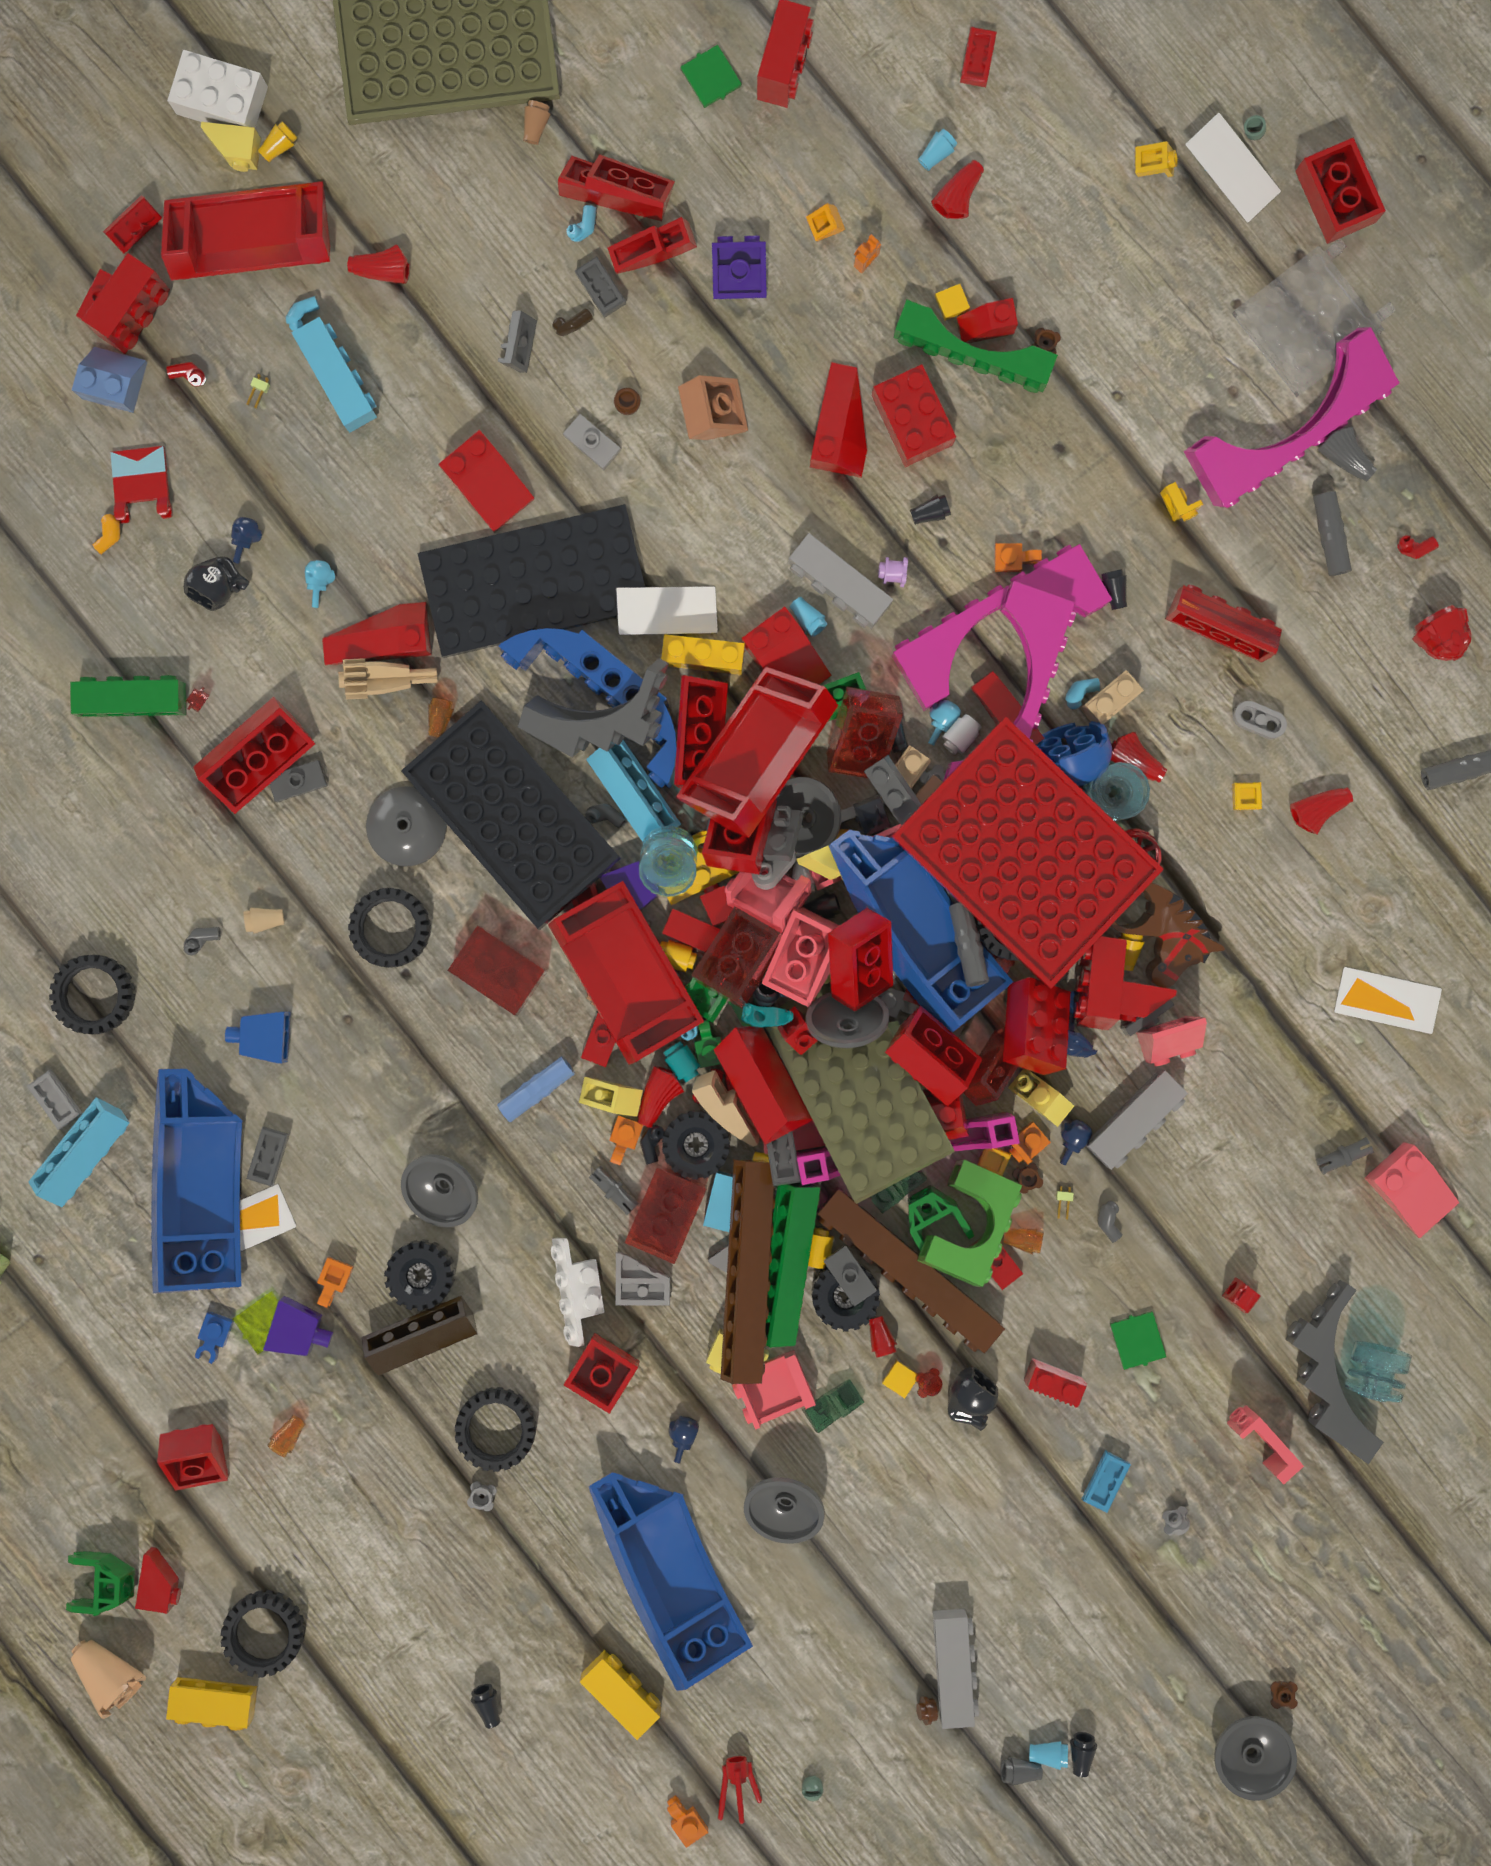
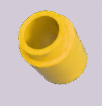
(679, 955)
(820, 1248)

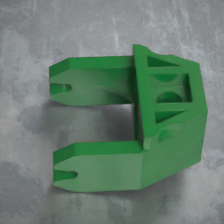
(939, 1207)
(108, 1571)

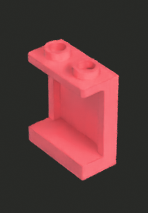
(770, 905)
(781, 1391)
(1282, 1462)

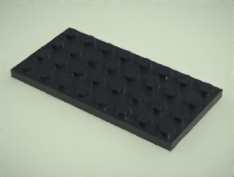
(530, 579)
(510, 815)

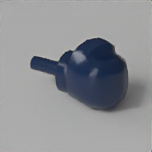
(243, 534)
(1075, 1138)
(683, 1433)

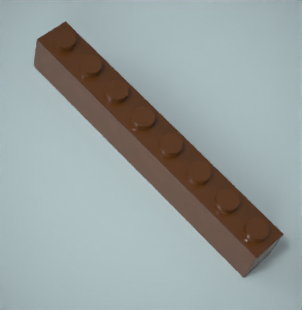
(901, 1263)
(747, 1273)

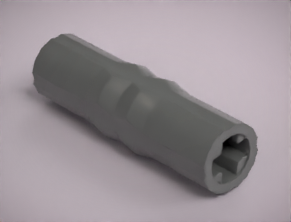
(1332, 533)
(1457, 770)
(969, 946)

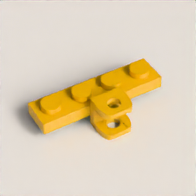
(705, 875)

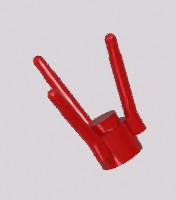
(737, 1770)

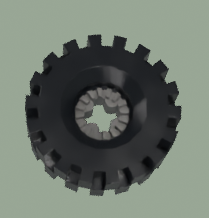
(682, 1157)
(403, 1281)
(841, 1314)

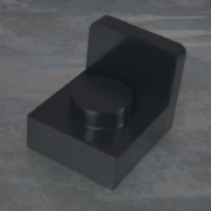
(871, 815)

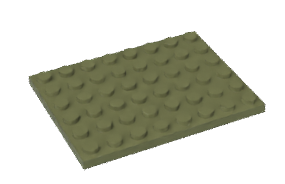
(442, 56)

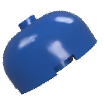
(1086, 750)

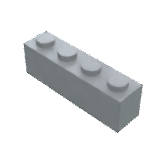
(840, 581)
(1136, 1119)
(954, 1668)

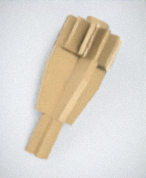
(377, 678)

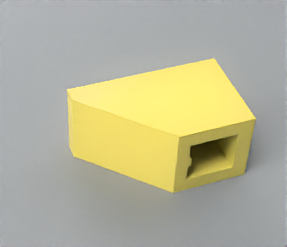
(1041, 1096)

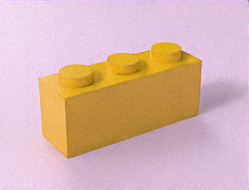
(703, 654)
(621, 1694)
(211, 1703)

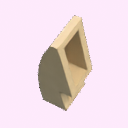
(725, 1107)

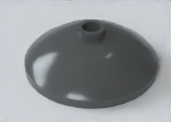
(818, 800)
(421, 837)
(844, 1028)
(439, 1190)
(784, 1510)
(1265, 1770)

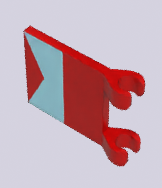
(140, 477)

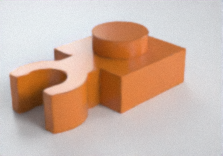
(866, 253)

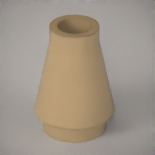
(261, 919)

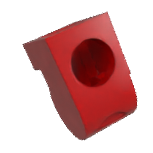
(1241, 1295)

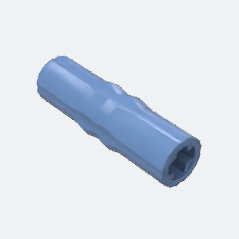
(536, 1089)

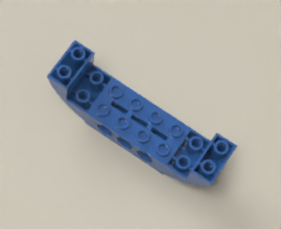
(577, 653)

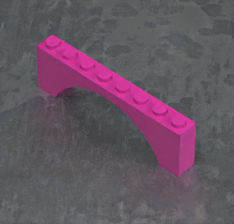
(1358, 380)
(1041, 626)
(929, 658)
(984, 1133)

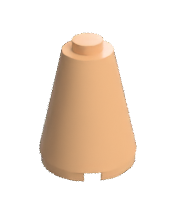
(105, 1676)

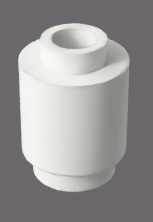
(961, 734)

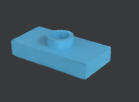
(1106, 1481)

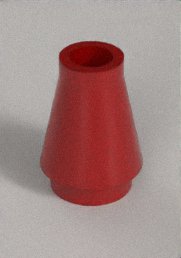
(881, 1337)

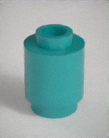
(682, 1062)

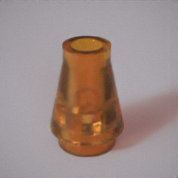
(439, 715)
(1026, 1239)
(285, 1438)

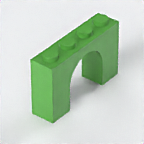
(998, 1199)

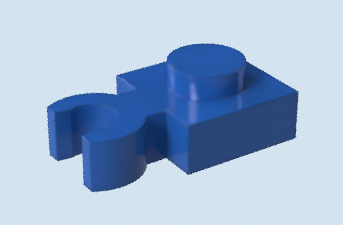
(215, 1333)

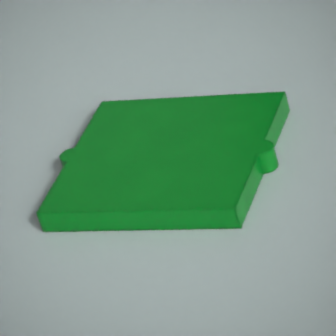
(711, 76)
(1138, 1340)

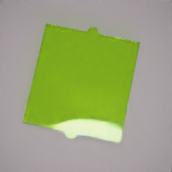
(257, 1320)

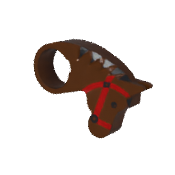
(1179, 935)

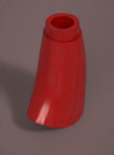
(954, 197)
(381, 266)
(1130, 750)
(1317, 809)
(659, 1091)

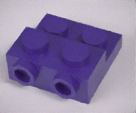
(739, 268)

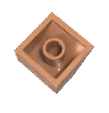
(712, 407)

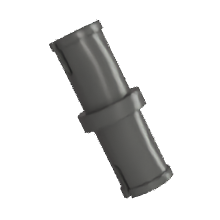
(1344, 1156)
(613, 1190)

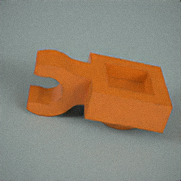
(1010, 557)
(625, 1134)
(333, 1278)
(686, 1823)

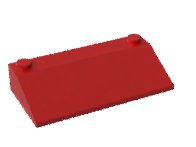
(245, 231)
(758, 750)
(625, 972)

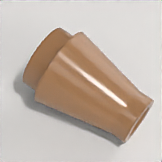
(535, 120)

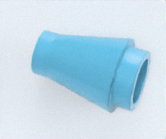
(939, 148)
(809, 618)
(1050, 1754)

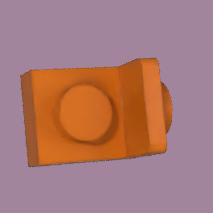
(1031, 1143)

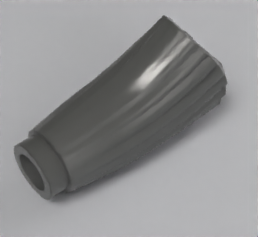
(1345, 452)

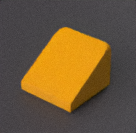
(825, 222)

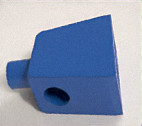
(262, 1036)

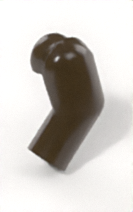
(573, 324)

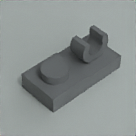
(519, 342)
(783, 834)

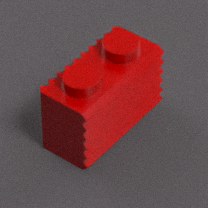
(1055, 1383)

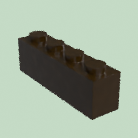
(419, 1335)

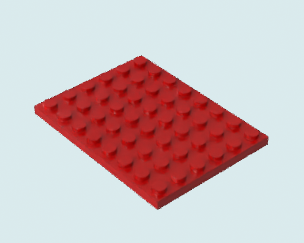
(1027, 852)

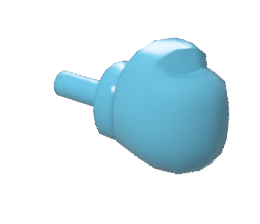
(317, 577)
(944, 717)

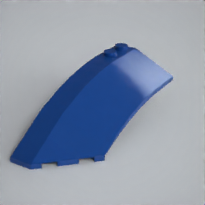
(923, 936)
(194, 1188)
(669, 1578)

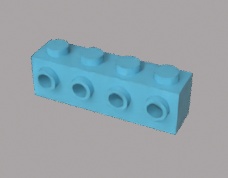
(334, 375)
(632, 789)
(79, 1152)

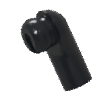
(649, 1142)

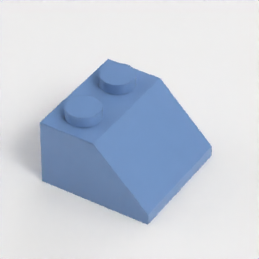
(110, 379)

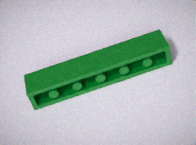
(790, 1250)

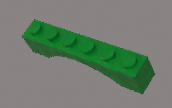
(1026, 366)

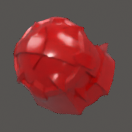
(1444, 634)

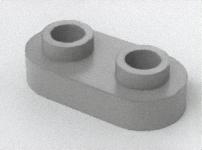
(1258, 720)
(776, 870)

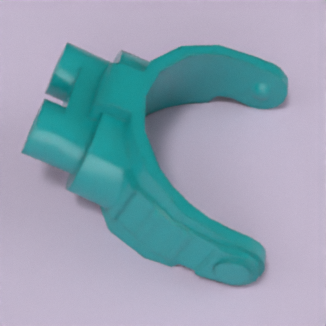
(765, 1016)

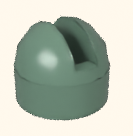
(1255, 123)
(812, 1784)

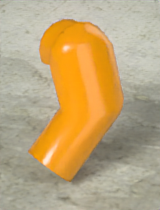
(110, 533)

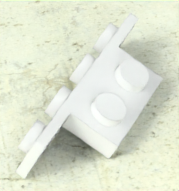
(578, 1290)

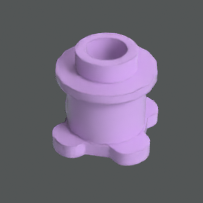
(893, 571)

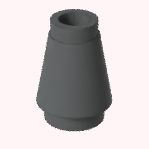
(1019, 1771)

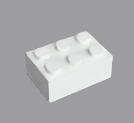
(216, 91)

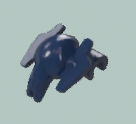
(1077, 1044)

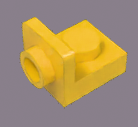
(1155, 159)
(1175, 501)

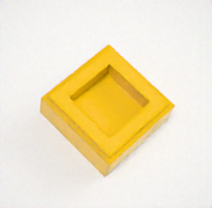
(952, 302)
(1247, 796)
(994, 1160)
(900, 1379)

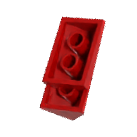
(616, 186)
(762, 1083)

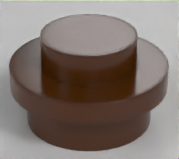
(627, 401)
(927, 1710)

